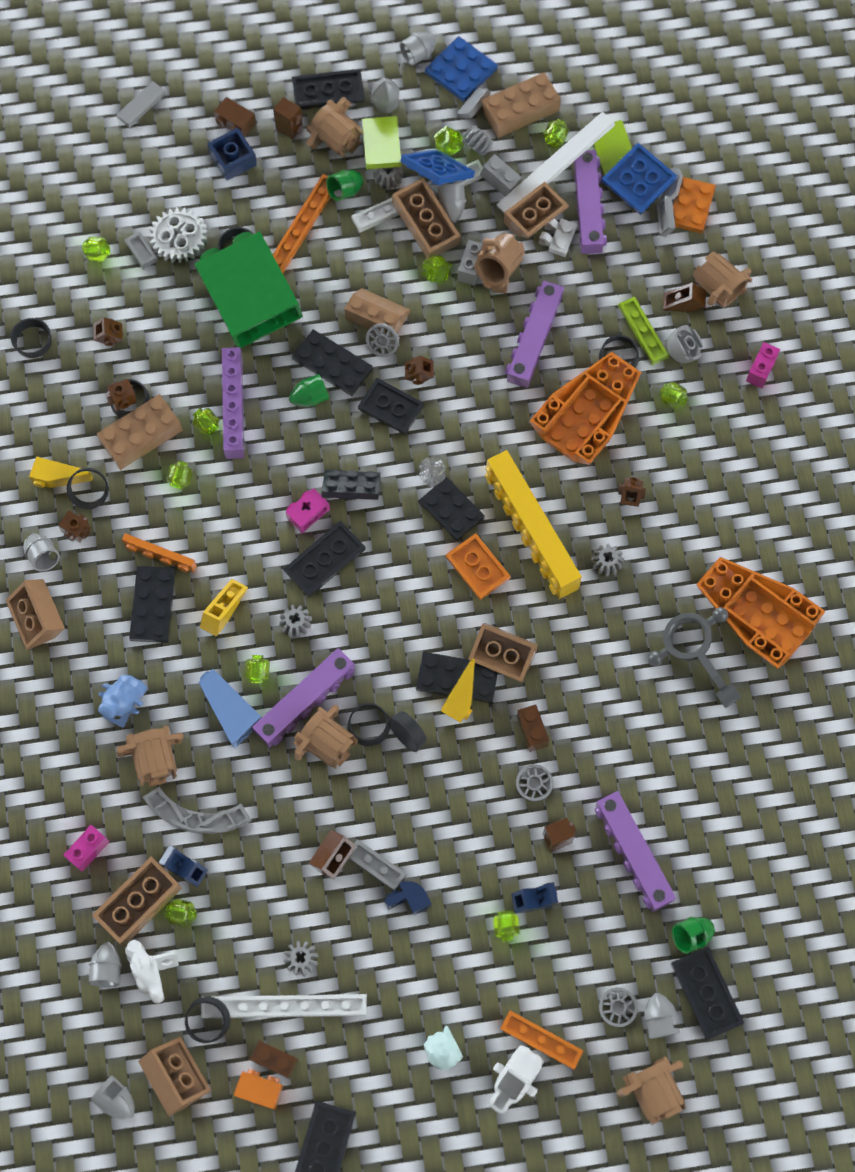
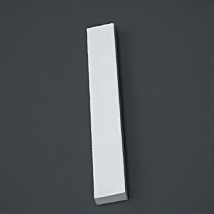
(560, 160)
(386, 211)
(289, 1006)

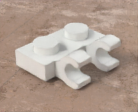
(562, 239)

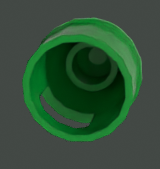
(347, 181)
(309, 392)
(692, 933)

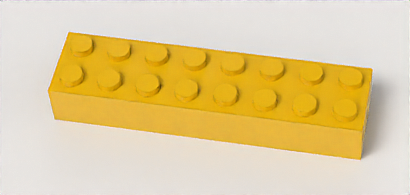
(533, 525)

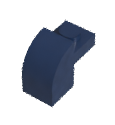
(183, 866)
(413, 894)
(535, 898)

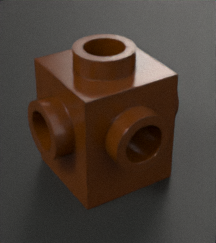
(107, 331)
(419, 370)
(121, 395)
(631, 491)
(75, 527)

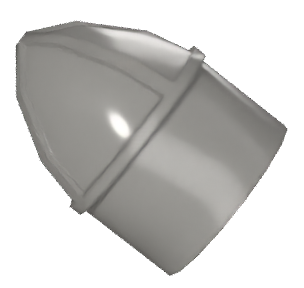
(420, 45)
(385, 95)
(452, 200)
(37, 551)
(105, 967)
(659, 1017)
(114, 1099)

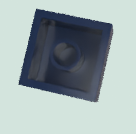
(232, 154)

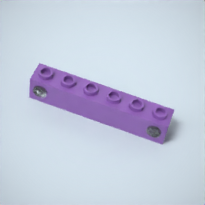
(588, 203)
(535, 334)
(233, 403)
(303, 698)
(635, 852)

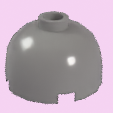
(684, 345)

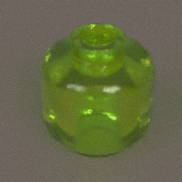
(556, 132)
(96, 248)
(674, 395)
(205, 421)
(179, 475)
(257, 669)
(181, 913)
(506, 925)

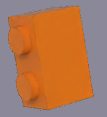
(258, 1089)

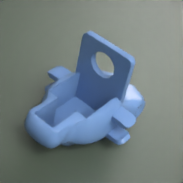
(121, 699)

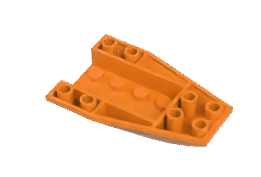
(587, 409)
(760, 610)

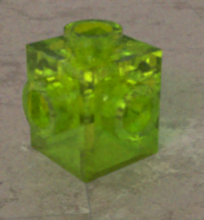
(448, 140)
(436, 269)

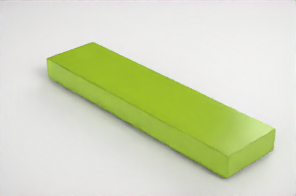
(643, 330)

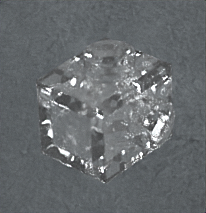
(432, 471)

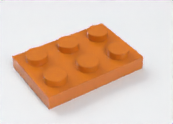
(693, 204)
(478, 566)

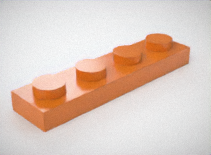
(164, 555)
(541, 1040)

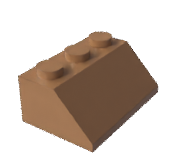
(534, 211)
(371, 309)
(34, 613)
(503, 652)
(174, 1076)

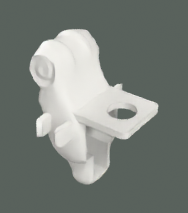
(146, 969)
(515, 1078)

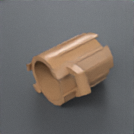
(335, 128)
(499, 261)
(721, 279)
(325, 738)
(152, 754)
(656, 1090)

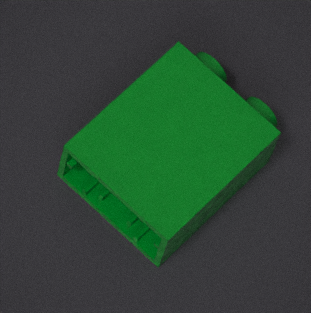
(248, 288)

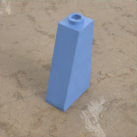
(229, 707)

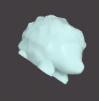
(442, 1050)

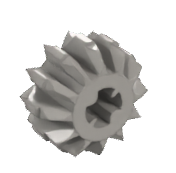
(478, 140)
(388, 176)
(602, 555)
(292, 615)
(308, 958)

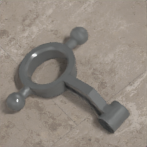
(727, 694)

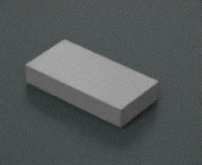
(473, 104)
(665, 216)
(141, 250)

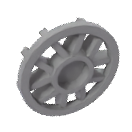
(382, 340)
(534, 783)
(618, 1007)

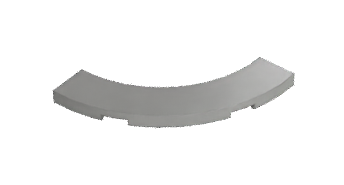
(196, 821)

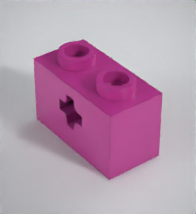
(762, 365)
(302, 518)
(86, 848)

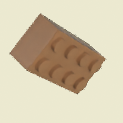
(521, 105)
(425, 218)
(139, 432)
(137, 901)

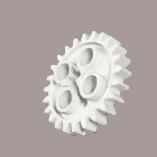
(178, 235)

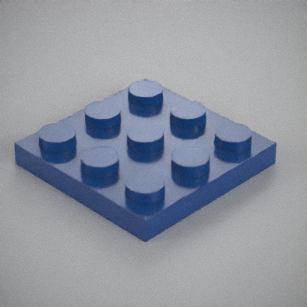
(461, 68)
(437, 166)
(639, 178)

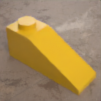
(55, 474)
(222, 607)
(460, 698)

